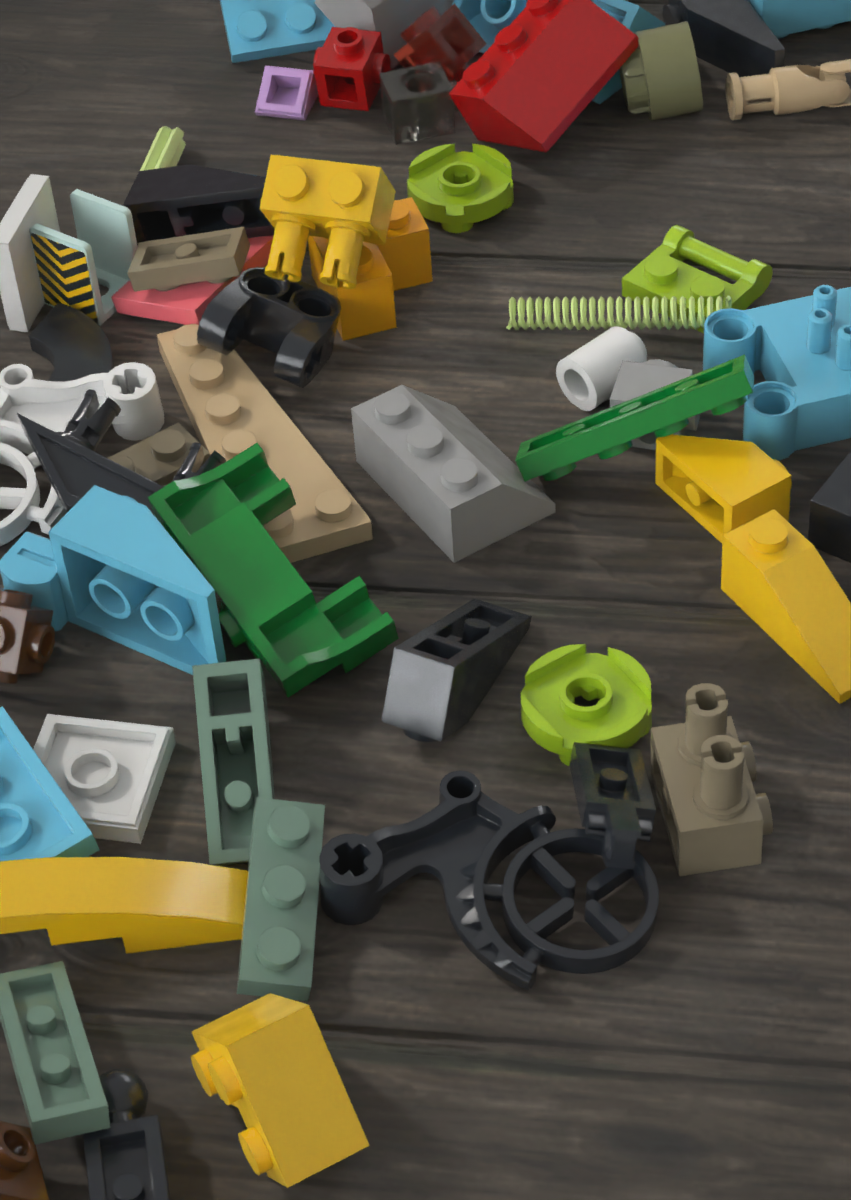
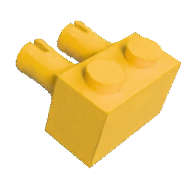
(325, 201)

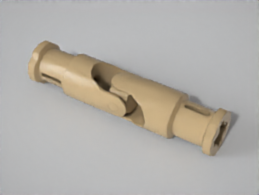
(789, 89)

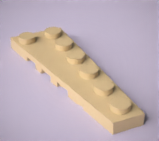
(236, 411)

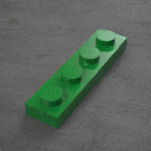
(657, 411)

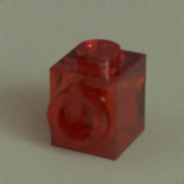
(440, 38)

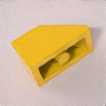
(721, 480)

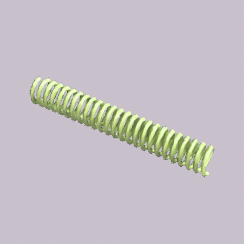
(610, 309)

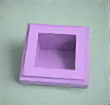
(286, 93)

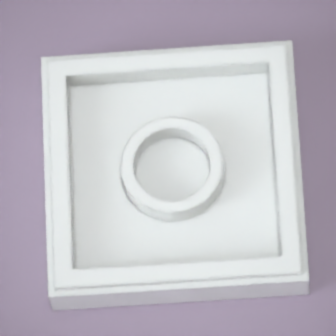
(18, 269)
(107, 770)

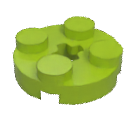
(460, 185)
(570, 672)

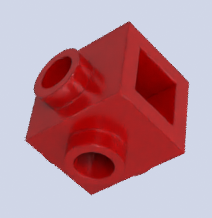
(350, 68)

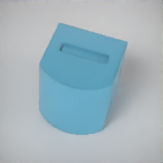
(32, 570)

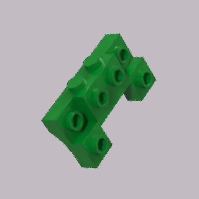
(258, 590)

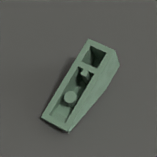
(232, 753)

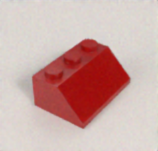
(542, 72)

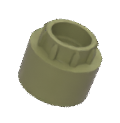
(662, 73)

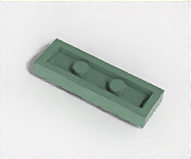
(281, 899)
(51, 1054)

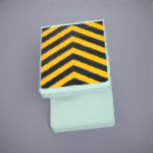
(76, 267)

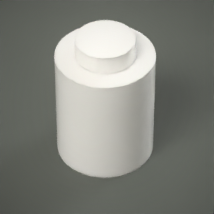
(591, 370)

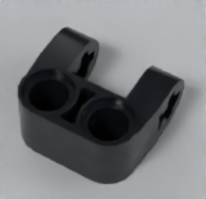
(278, 316)

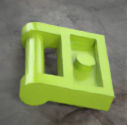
(667, 276)

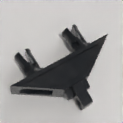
(76, 468)

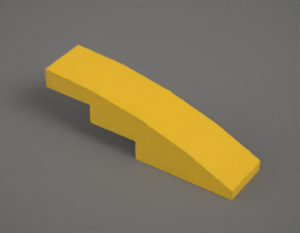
(137, 899)

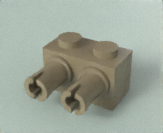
(707, 787)

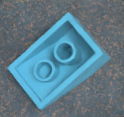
(134, 582)

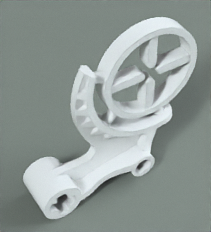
(53, 406)

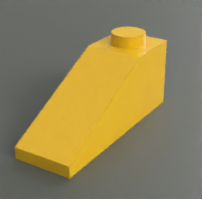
(792, 597)

